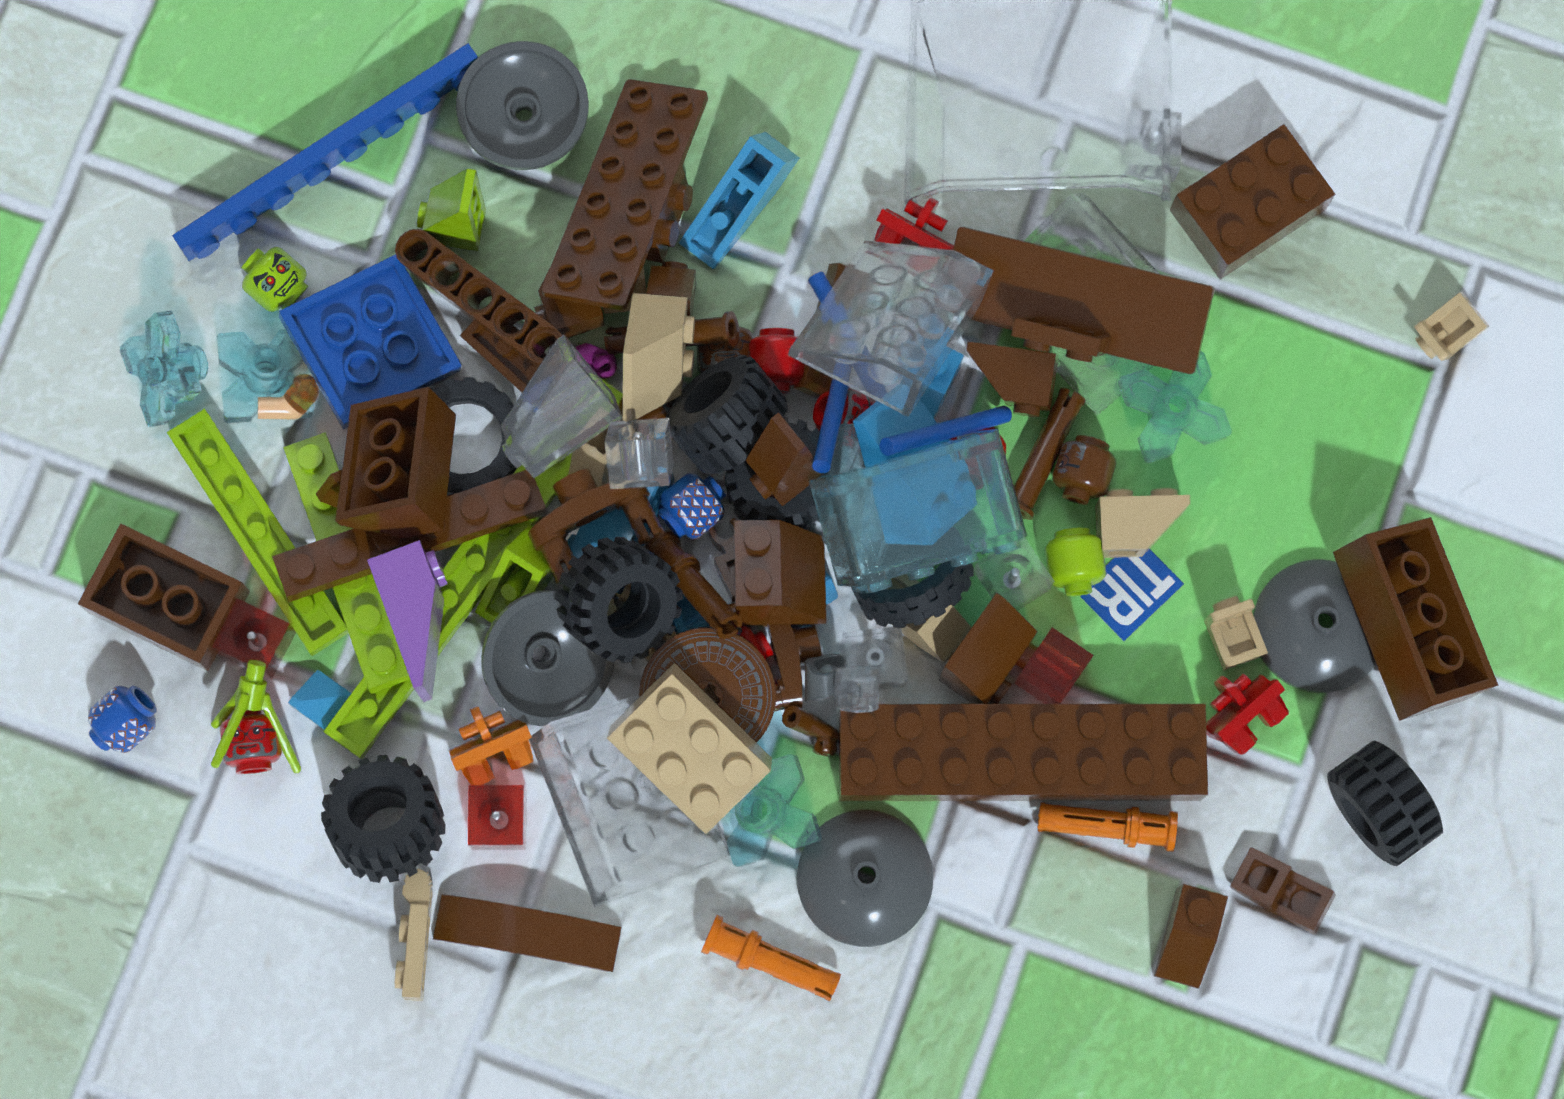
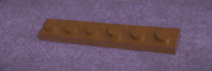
(467, 517)

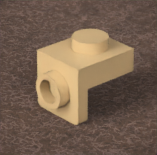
(1450, 328)
(1235, 632)

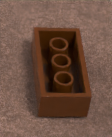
(1415, 618)

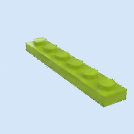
(253, 526)
(359, 599)

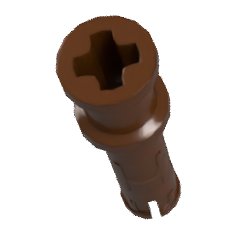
(695, 586)

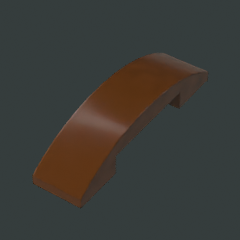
(527, 932)

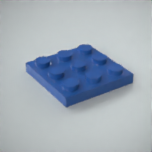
(369, 338)

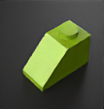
(516, 575)

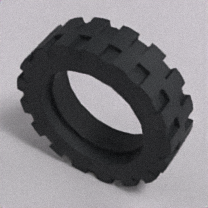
(497, 403)
(917, 601)

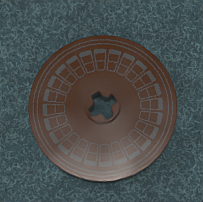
(731, 665)

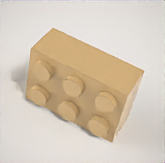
(690, 748)

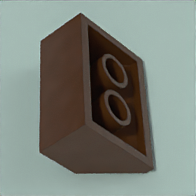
(397, 465)

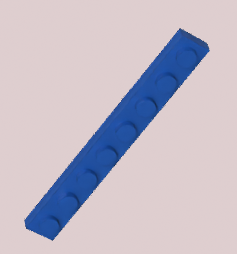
(316, 161)

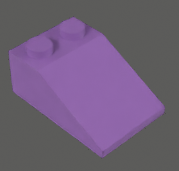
(414, 604)

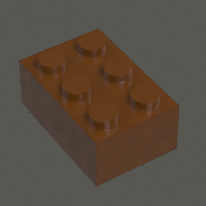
(1252, 201)
(162, 596)

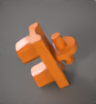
(473, 755)

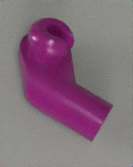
(599, 359)

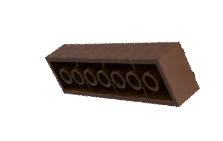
(1024, 752)

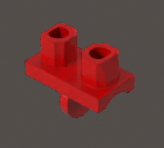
(896, 227)
(1241, 703)

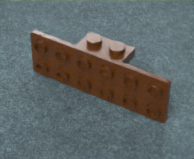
(629, 196)
(1088, 303)

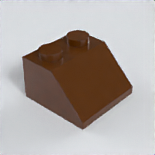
(778, 573)
(989, 654)

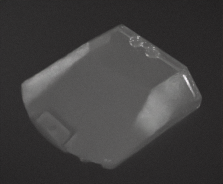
(1038, 96)

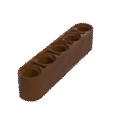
(470, 290)

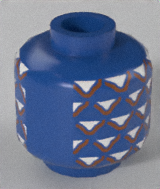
(692, 506)
(122, 719)

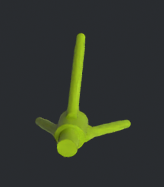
(251, 696)

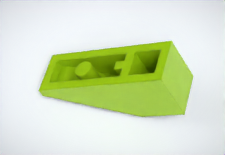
(455, 211)

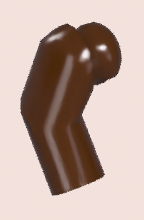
(813, 727)

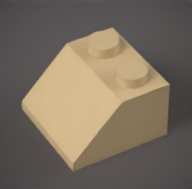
(655, 353)

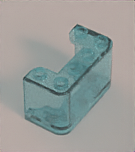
(919, 512)

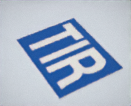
(1132, 592)

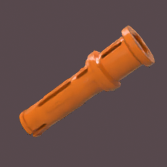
(1131, 827)
(750, 951)

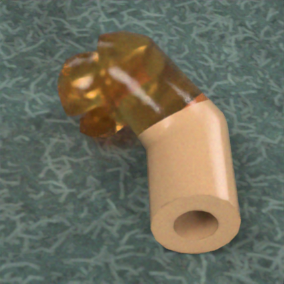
(293, 403)

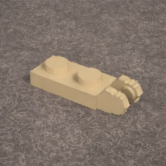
(415, 932)

